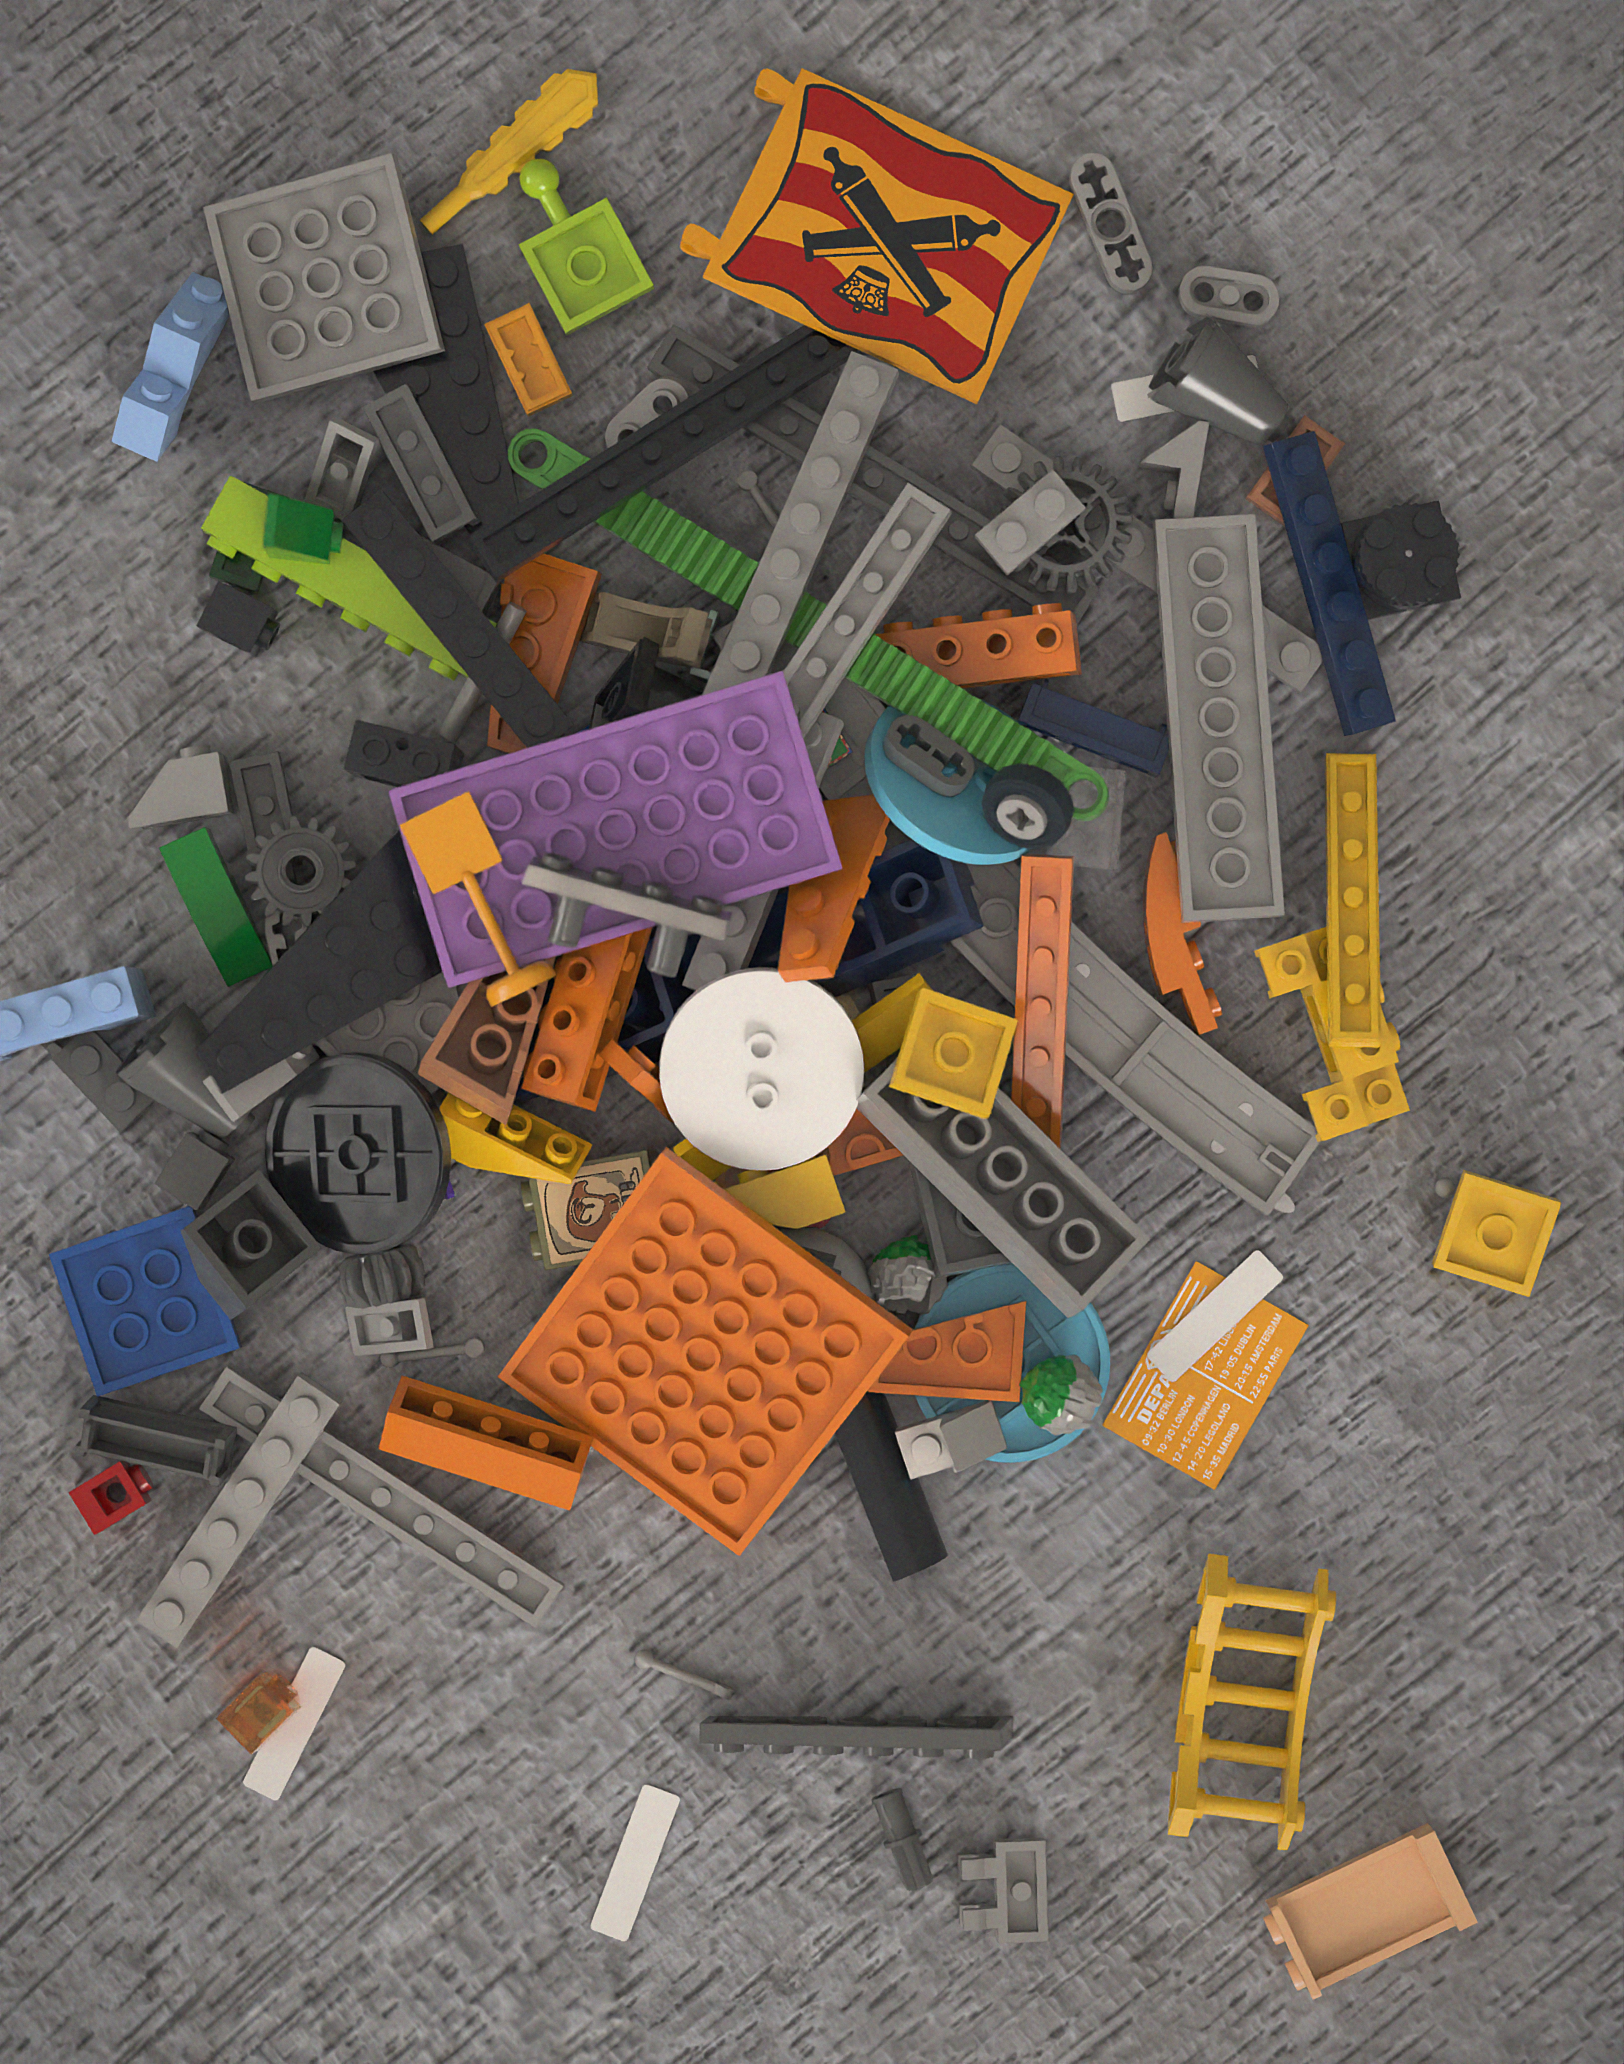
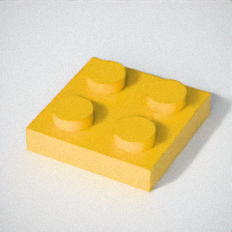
(953, 1053)
(1496, 1233)

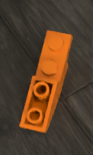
(1170, 957)

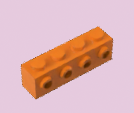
(994, 649)
(582, 1018)
(485, 1442)

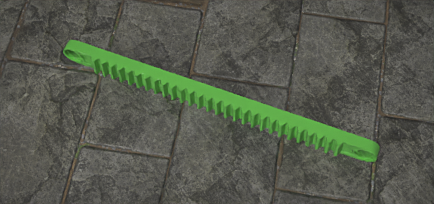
(879, 666)

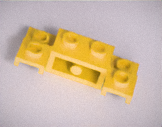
(1364, 1077)

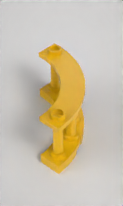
(1202, 1689)

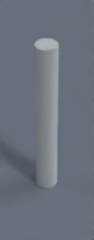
(470, 693)

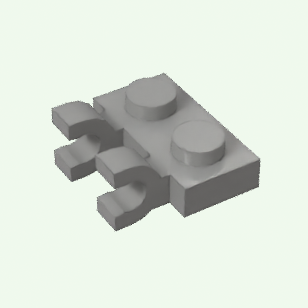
(1020, 1890)

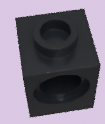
(239, 620)

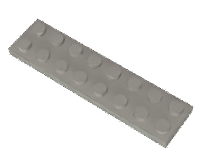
(1218, 718)

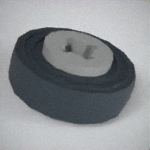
(1027, 806)

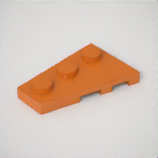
(961, 1358)

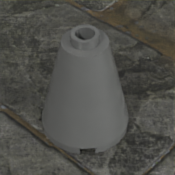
(1219, 385)
(173, 1073)

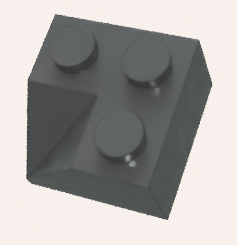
(247, 1244)

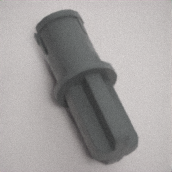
(903, 1839)

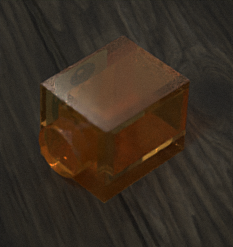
(260, 1711)

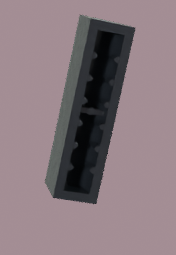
(890, 1499)

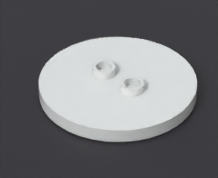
(761, 1069)

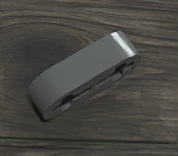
(928, 755)

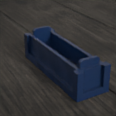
(1094, 730)

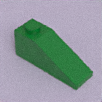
(300, 531)

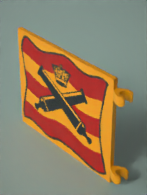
(884, 234)

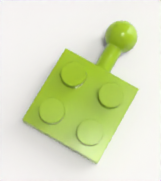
(583, 258)

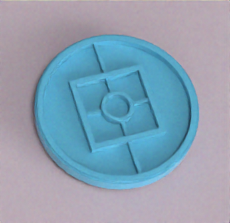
(940, 823)
(1045, 1335)

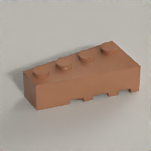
(484, 1046)

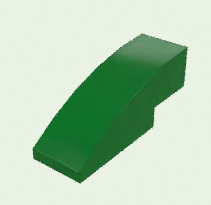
(216, 906)

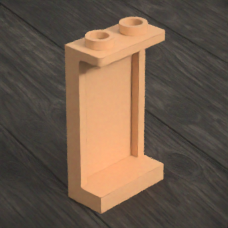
(1367, 1910)

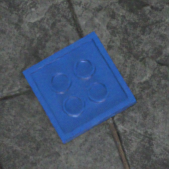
(140, 1303)

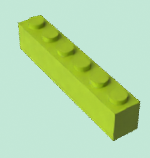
(348, 582)

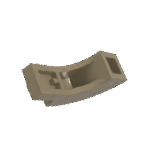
(622, 622)

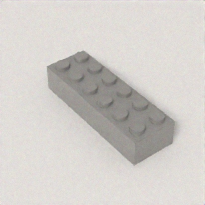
(1012, 1190)

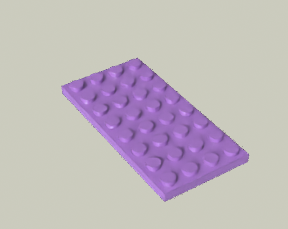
(678, 796)

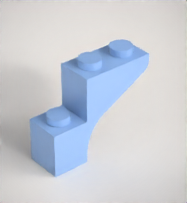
(172, 364)

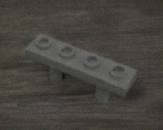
(605, 888)

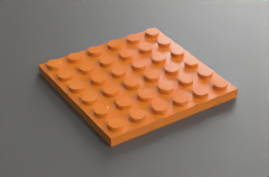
(704, 1351)

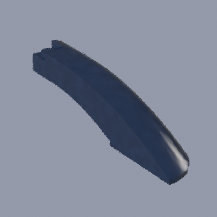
(906, 917)

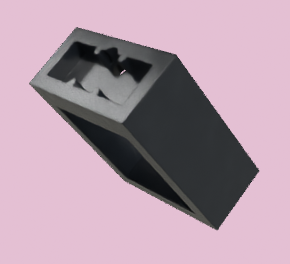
(398, 756)

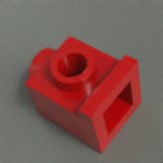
(95, 1500)

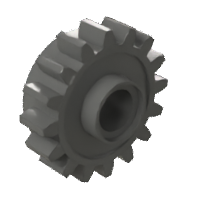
(291, 845)

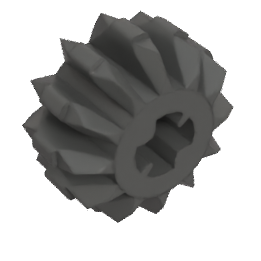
(381, 1276)

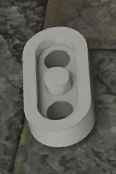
(1228, 293)
(645, 408)

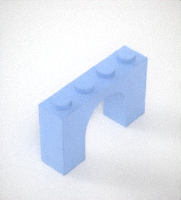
(73, 1008)

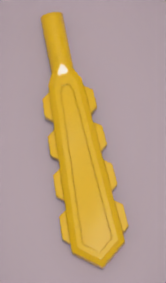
(538, 126)

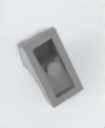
(1185, 459)
(343, 467)
(390, 1327)
(951, 1440)

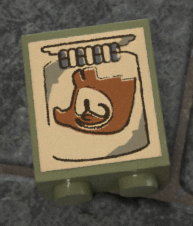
(577, 1213)

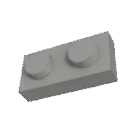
(1029, 522)

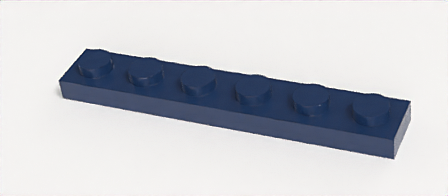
(1329, 583)

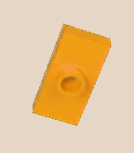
(528, 359)

